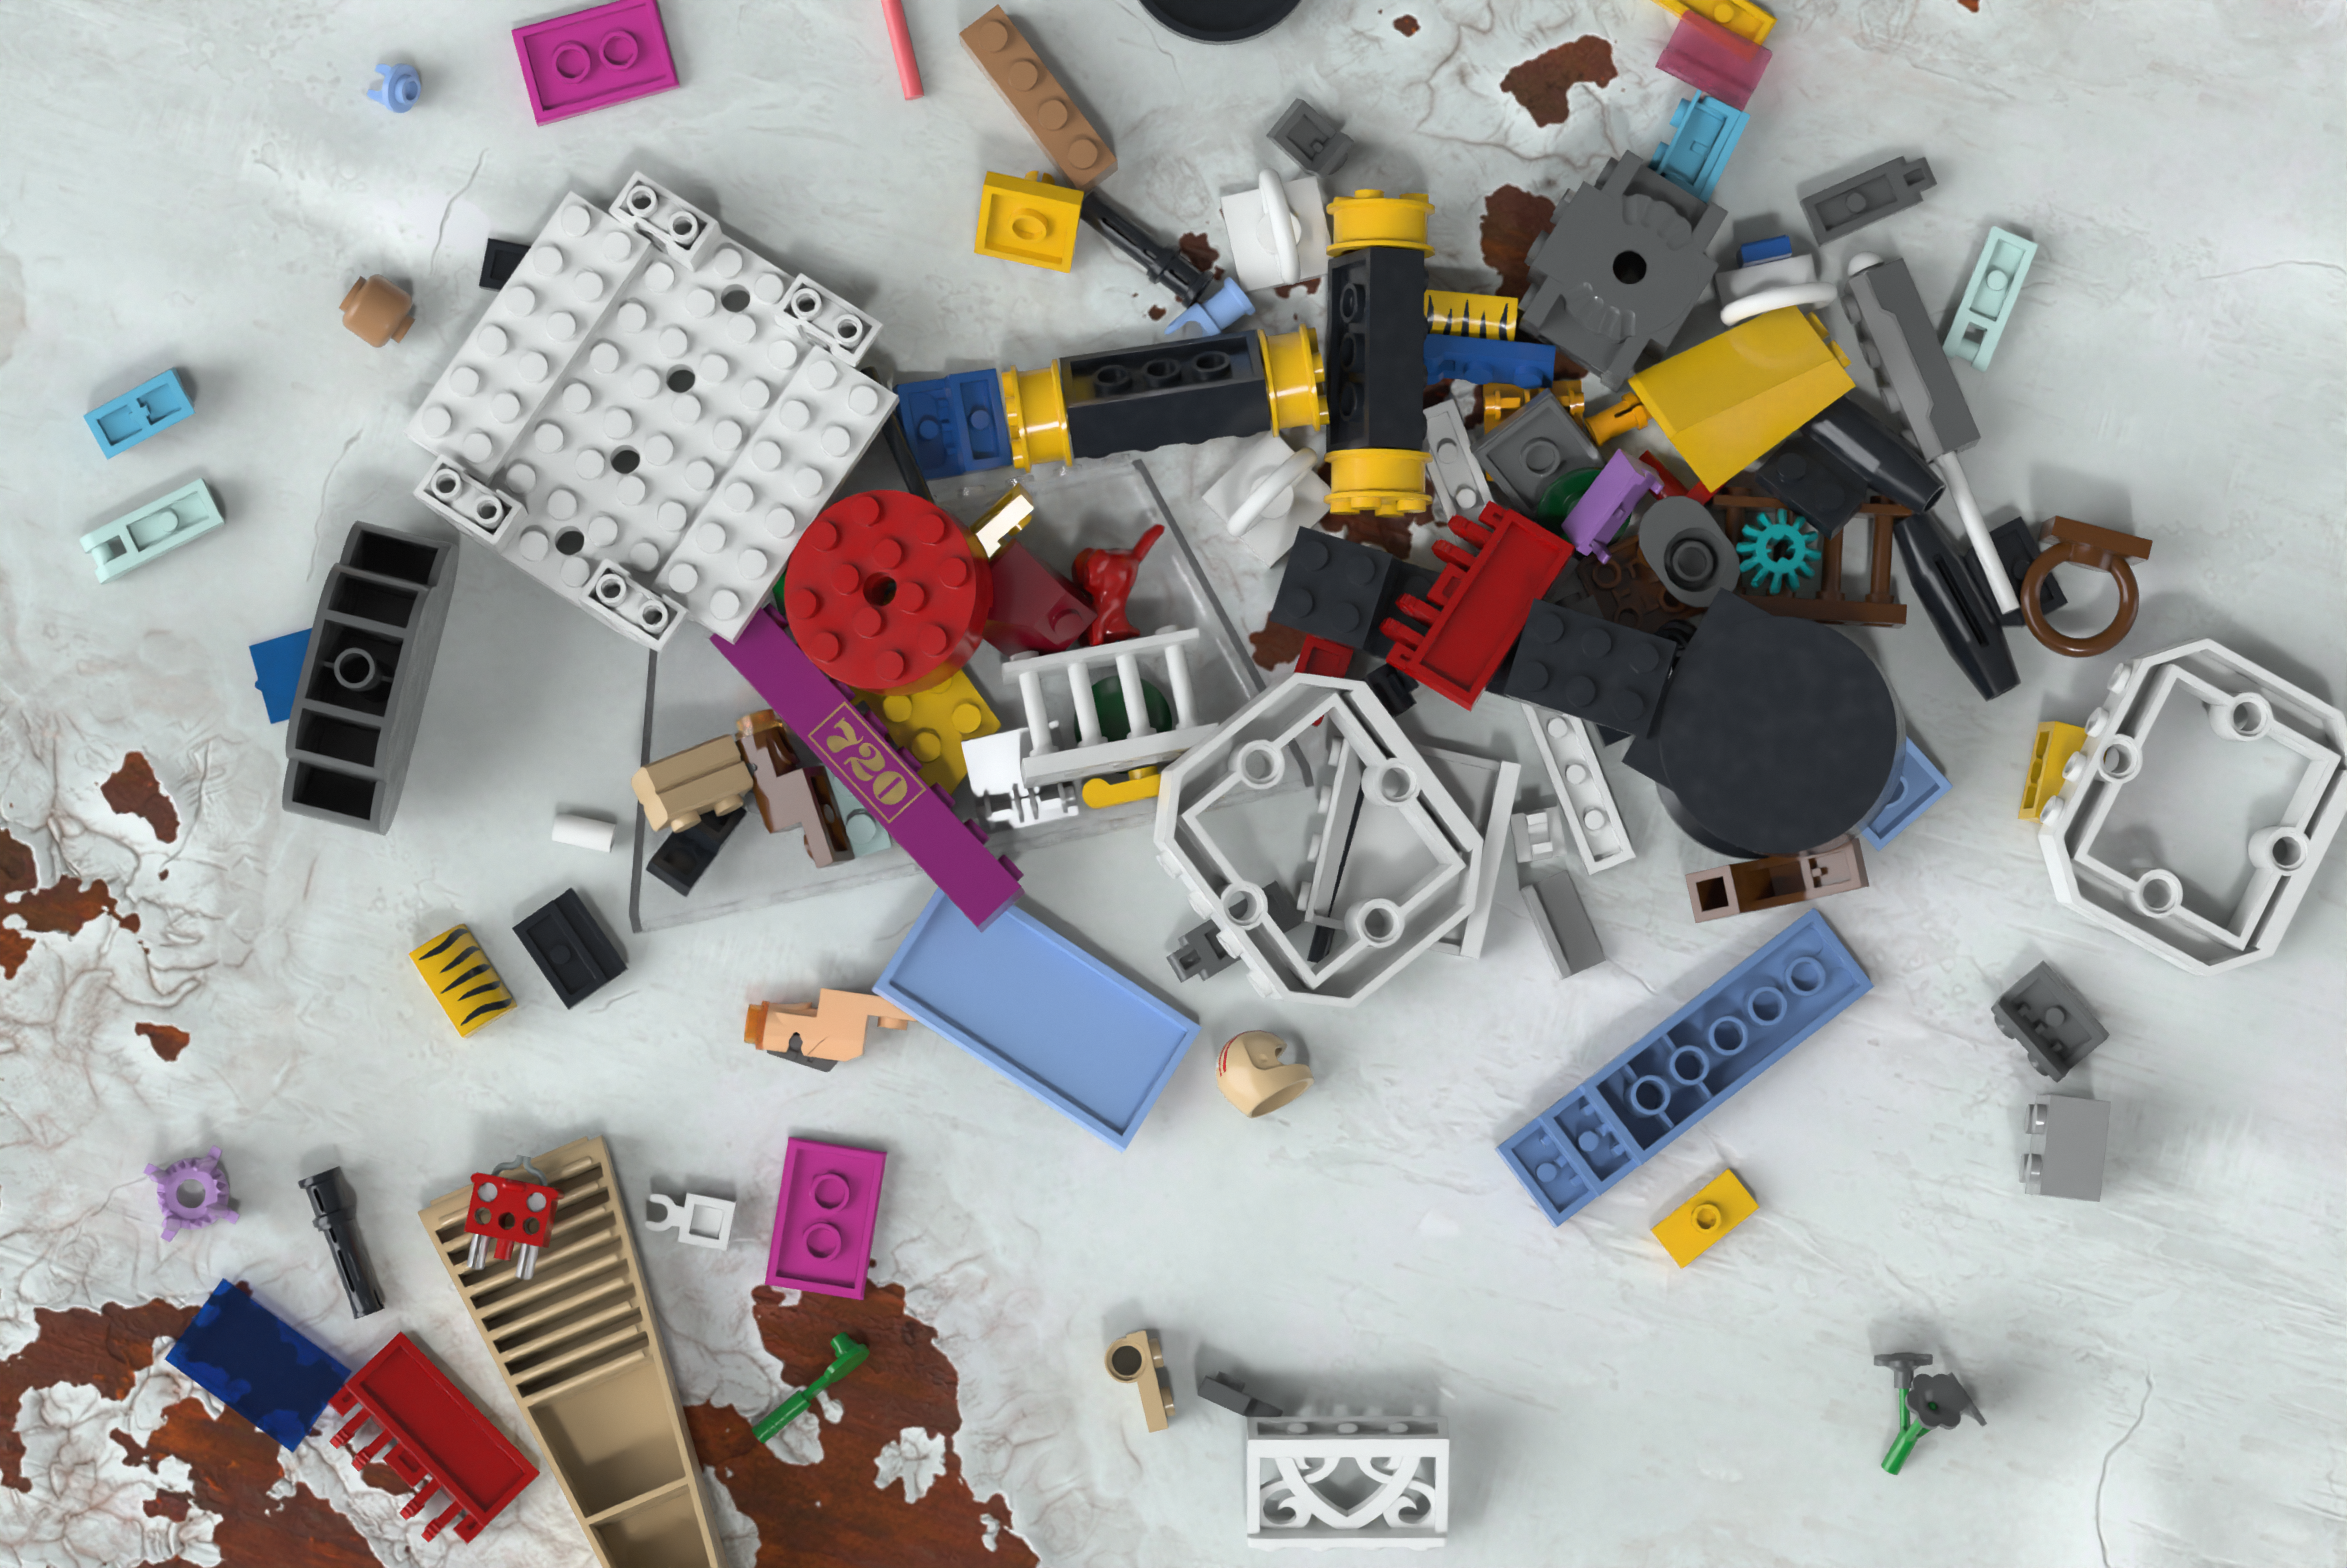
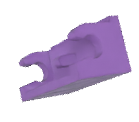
(1609, 503)

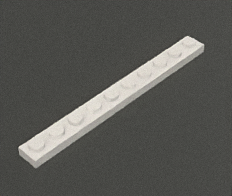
(1558, 738)

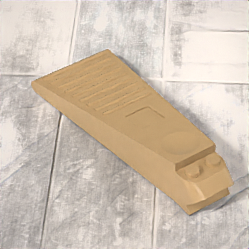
(589, 1364)

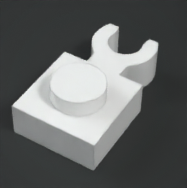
(701, 1220)

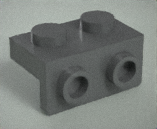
(2048, 1022)

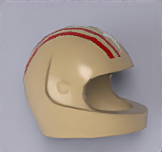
(1254, 1077)

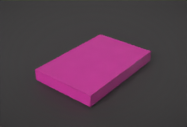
(595, 59)
(826, 1218)

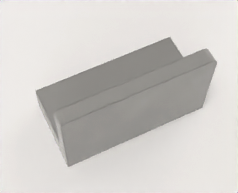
(1562, 925)

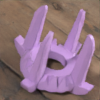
(216, 1191)

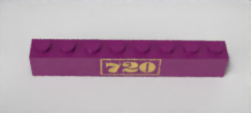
(873, 771)

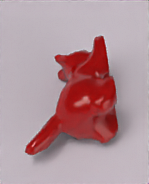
(1107, 580)

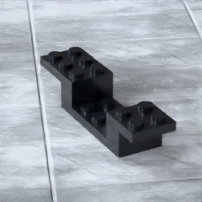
(1557, 665)

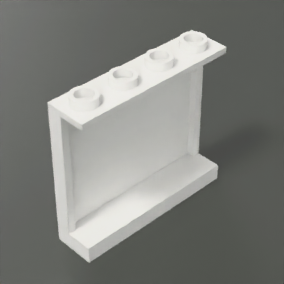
(1388, 852)

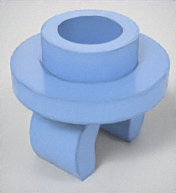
(399, 89)

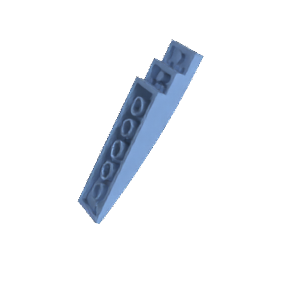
(1684, 1068)

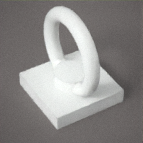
(1277, 233)
(1770, 286)
(1270, 497)

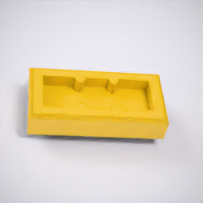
(1704, 1218)

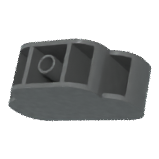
(367, 677)

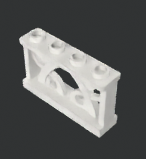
(1363, 1437)

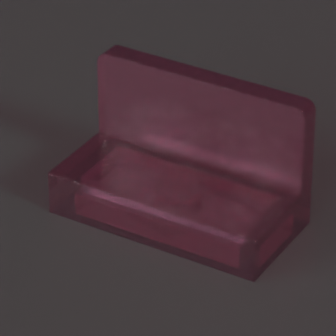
(1714, 59)

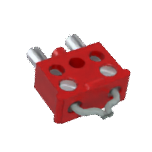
(505, 1197)

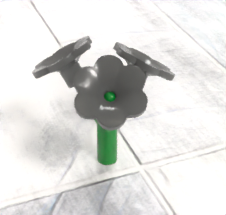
(1934, 1401)

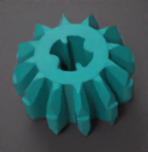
(1772, 535)

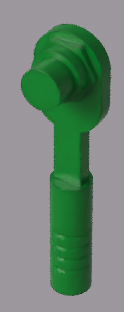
(849, 1356)

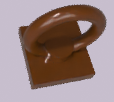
(2090, 549)

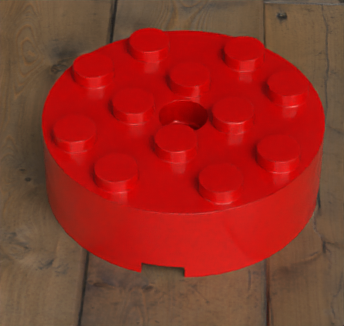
(840, 584)

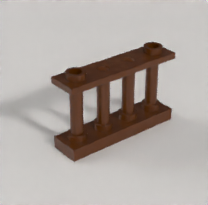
(1829, 603)

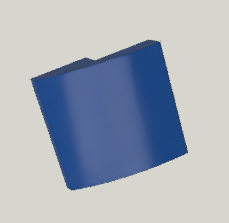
(955, 424)

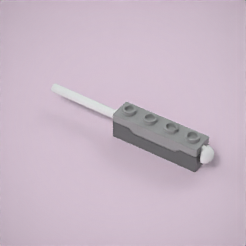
(1920, 390)

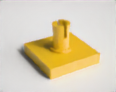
(1028, 220)

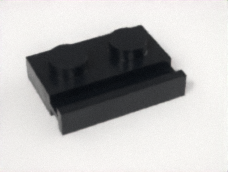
(570, 948)

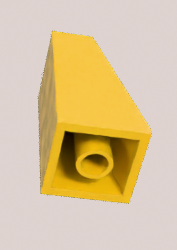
(1744, 390)

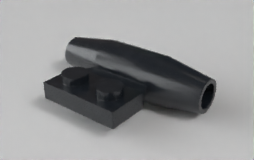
(1838, 459)
(1961, 599)

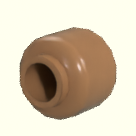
(377, 311)

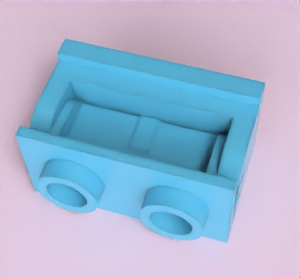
(1700, 145)

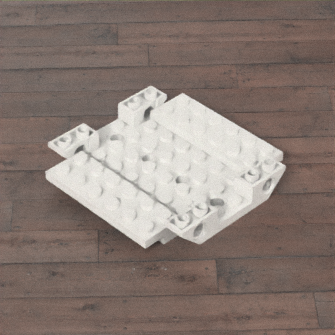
(581, 368)

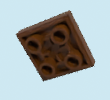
(1630, 589)

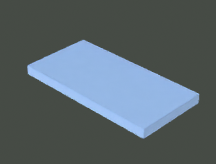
(1040, 1015)

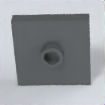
(1534, 451)

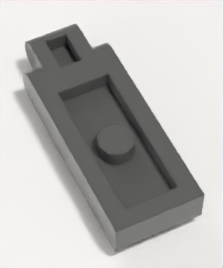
(1867, 198)
(1205, 955)

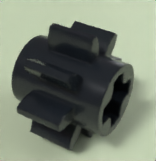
(1392, 689)

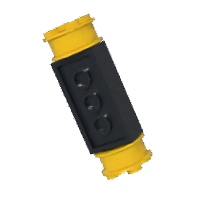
(1377, 353)
(1165, 395)

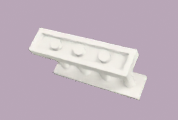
(1095, 754)

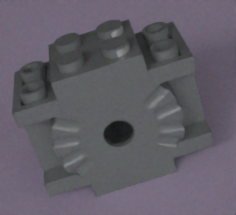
(1628, 221)

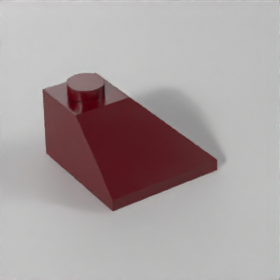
(1033, 605)

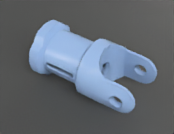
(1217, 311)

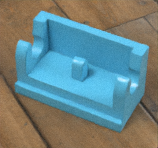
(140, 413)

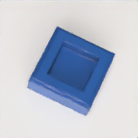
(1764, 251)

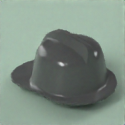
(1688, 550)

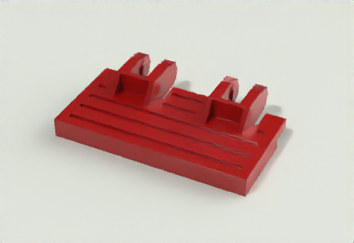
(1481, 602)
(435, 1436)

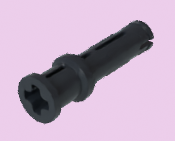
(1097, 211)
(335, 1220)

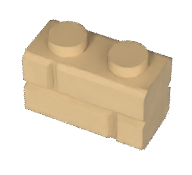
(692, 783)

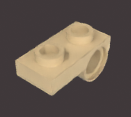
(1156, 1401)

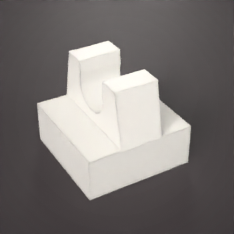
(1537, 835)

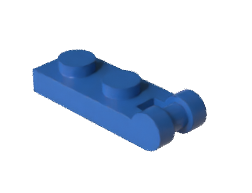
(1489, 361)

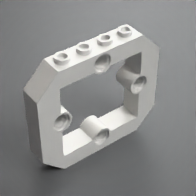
(2090, 789)
(1410, 921)

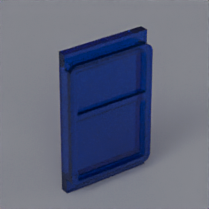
(258, 1364)

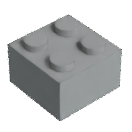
(2065, 1147)

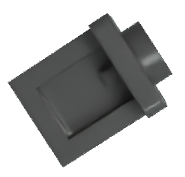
(1310, 140)

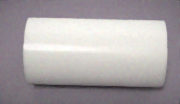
(584, 832)

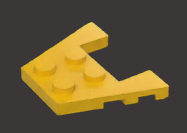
(934, 725)

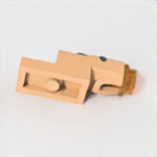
(820, 1034)

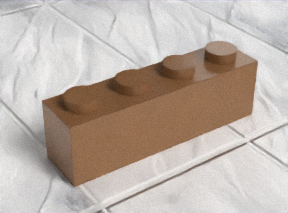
(1038, 101)

